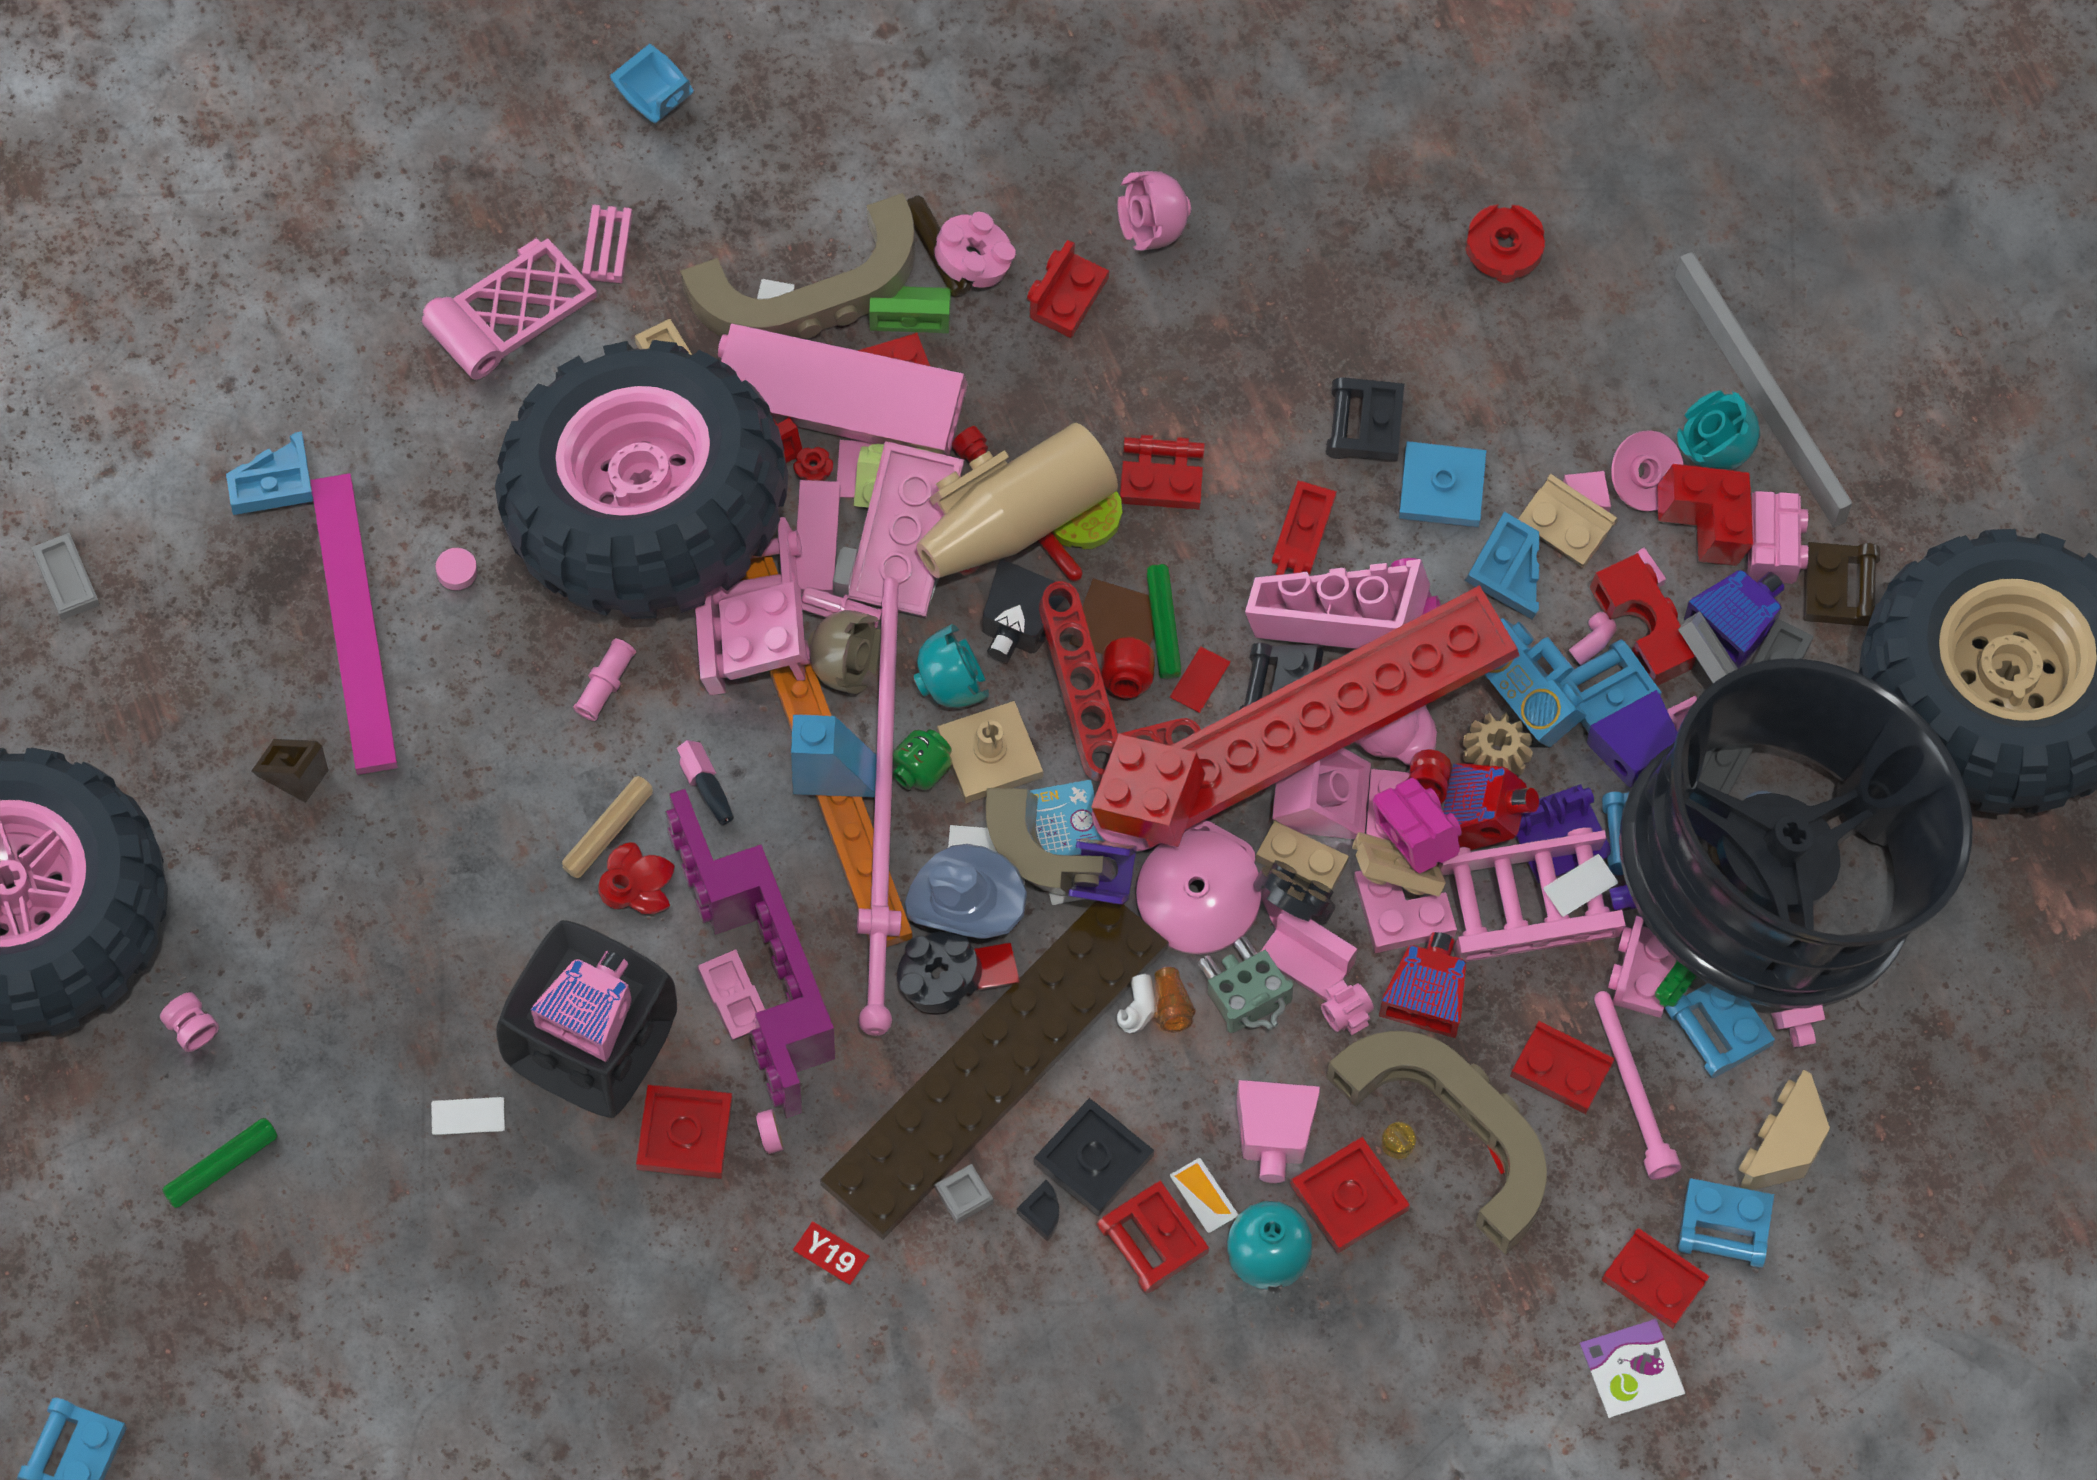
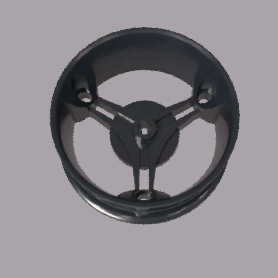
(1780, 852)

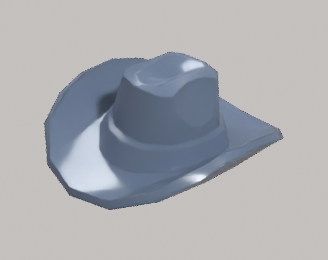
(967, 892)

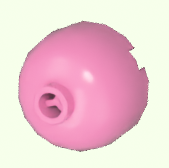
(1152, 209)

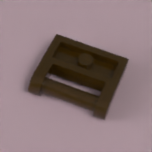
(1828, 583)

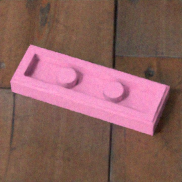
(818, 534)

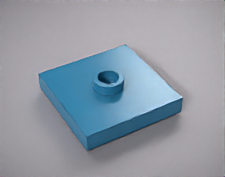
(1442, 484)

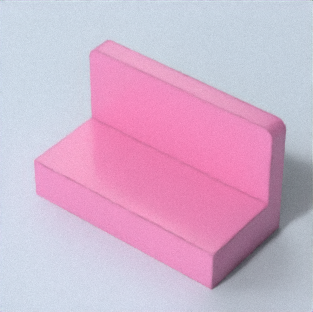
(1309, 953)

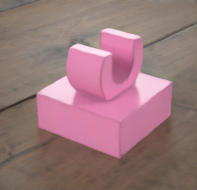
(1800, 1023)

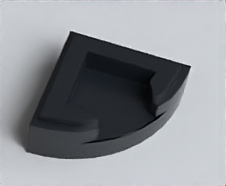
(1041, 1210)

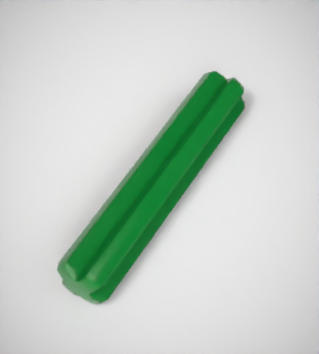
(1164, 621)
(219, 1162)

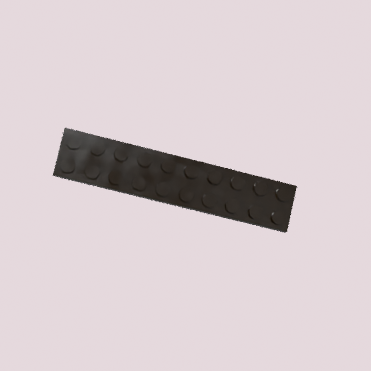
(993, 1065)

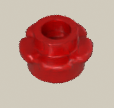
(813, 473)

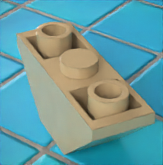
(1789, 1139)

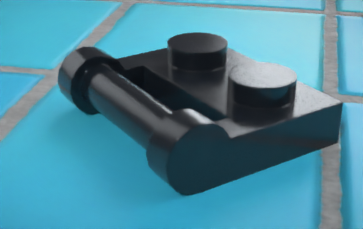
(1379, 419)
(1291, 661)

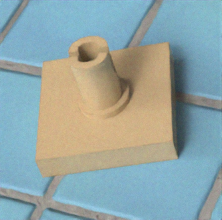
(991, 751)

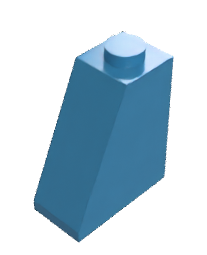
(830, 759)

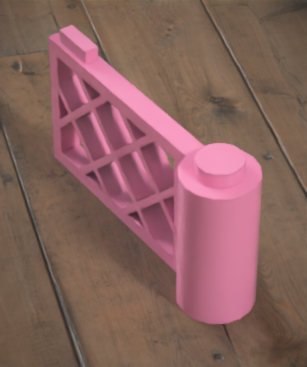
(467, 334)

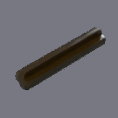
(928, 230)

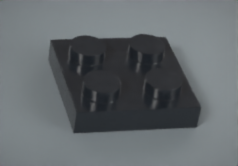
(1093, 1156)

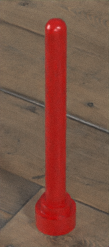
(971, 445)

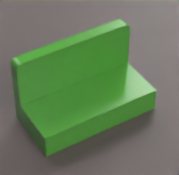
(912, 311)

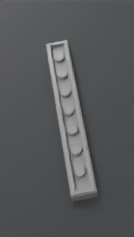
(1763, 389)

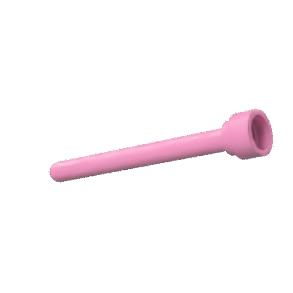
(1659, 1159)

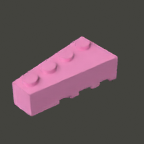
(1339, 605)

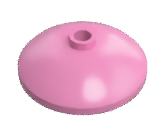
(1205, 919)

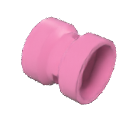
(189, 1022)

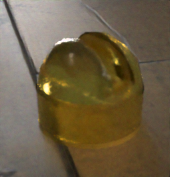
(1392, 1144)

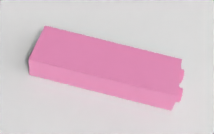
(848, 389)

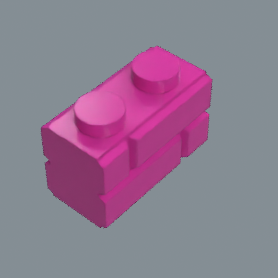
(1417, 824)

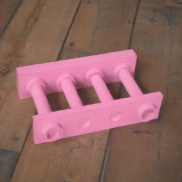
(708, 615)
(1517, 934)

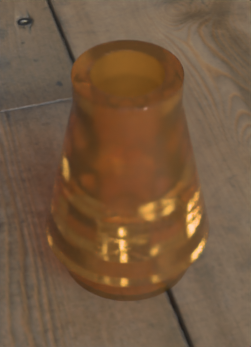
(1172, 1003)

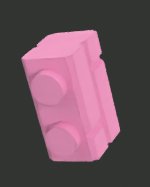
(1777, 536)

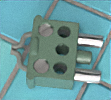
(1247, 988)

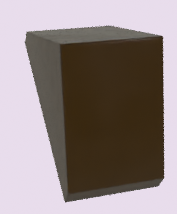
(293, 766)

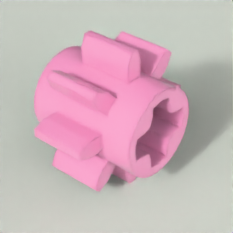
(1347, 1007)

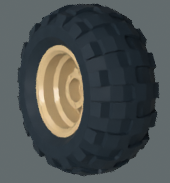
(2029, 609)

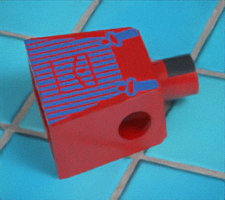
(1487, 803)
(1427, 988)

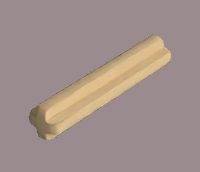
(607, 827)

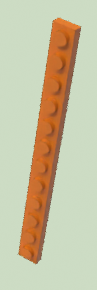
(843, 815)

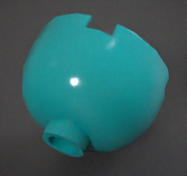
(1719, 431)
(949, 670)
(1269, 1245)

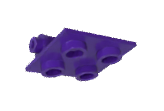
(1555, 818)

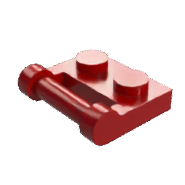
(1164, 1228)

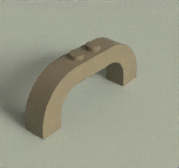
(818, 305)
(1473, 1100)

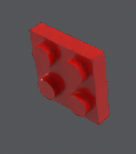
(684, 1131)
(1350, 1195)

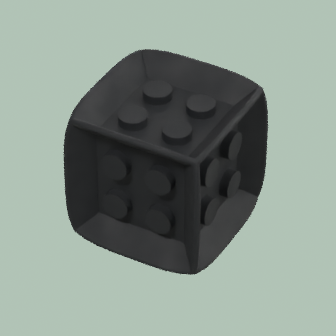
(565, 1069)

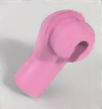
(1594, 642)

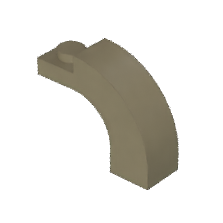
(1012, 828)

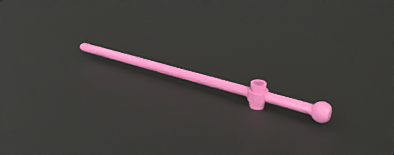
(879, 920)

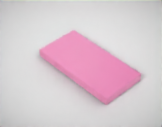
(895, 524)

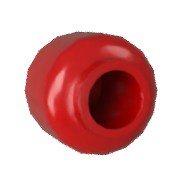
(1127, 667)

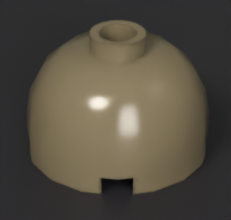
(845, 649)

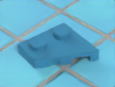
(271, 479)
(1509, 565)

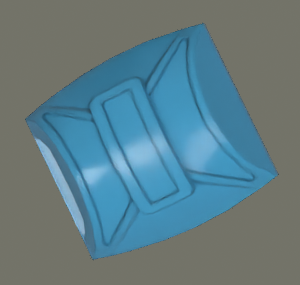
(652, 83)

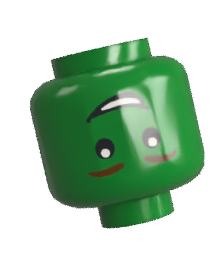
(921, 759)

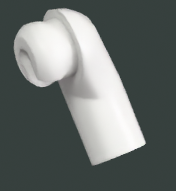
(1141, 1010)

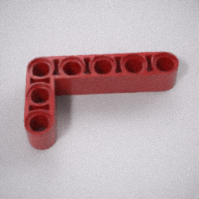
(1095, 698)

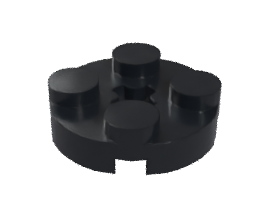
(1295, 894)
(927, 954)

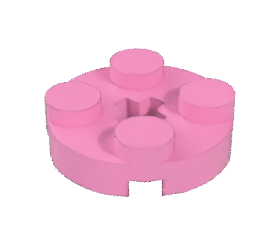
(985, 236)

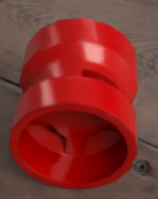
(1432, 771)

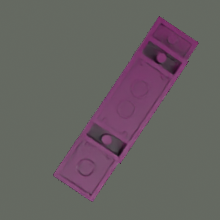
(742, 891)

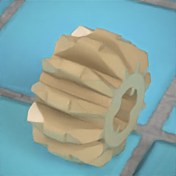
(1492, 733)

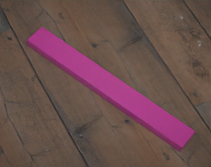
(353, 624)

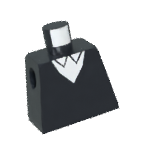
(1014, 613)

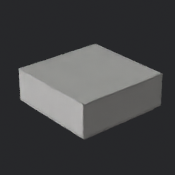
(844, 571)
(964, 1194)

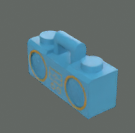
(1535, 696)

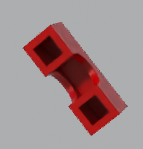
(1632, 590)

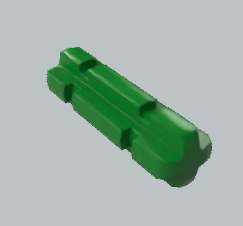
(1674, 985)

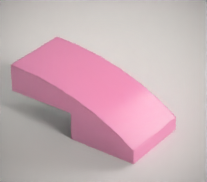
(731, 993)

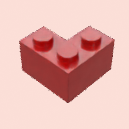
(1714, 502)

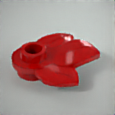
(640, 878)

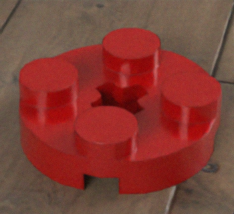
(1499, 261)

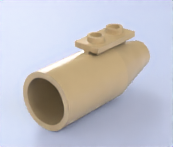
(1014, 504)

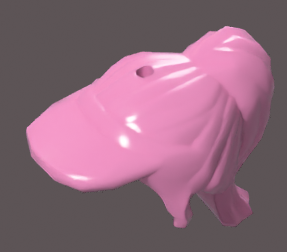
(1402, 737)

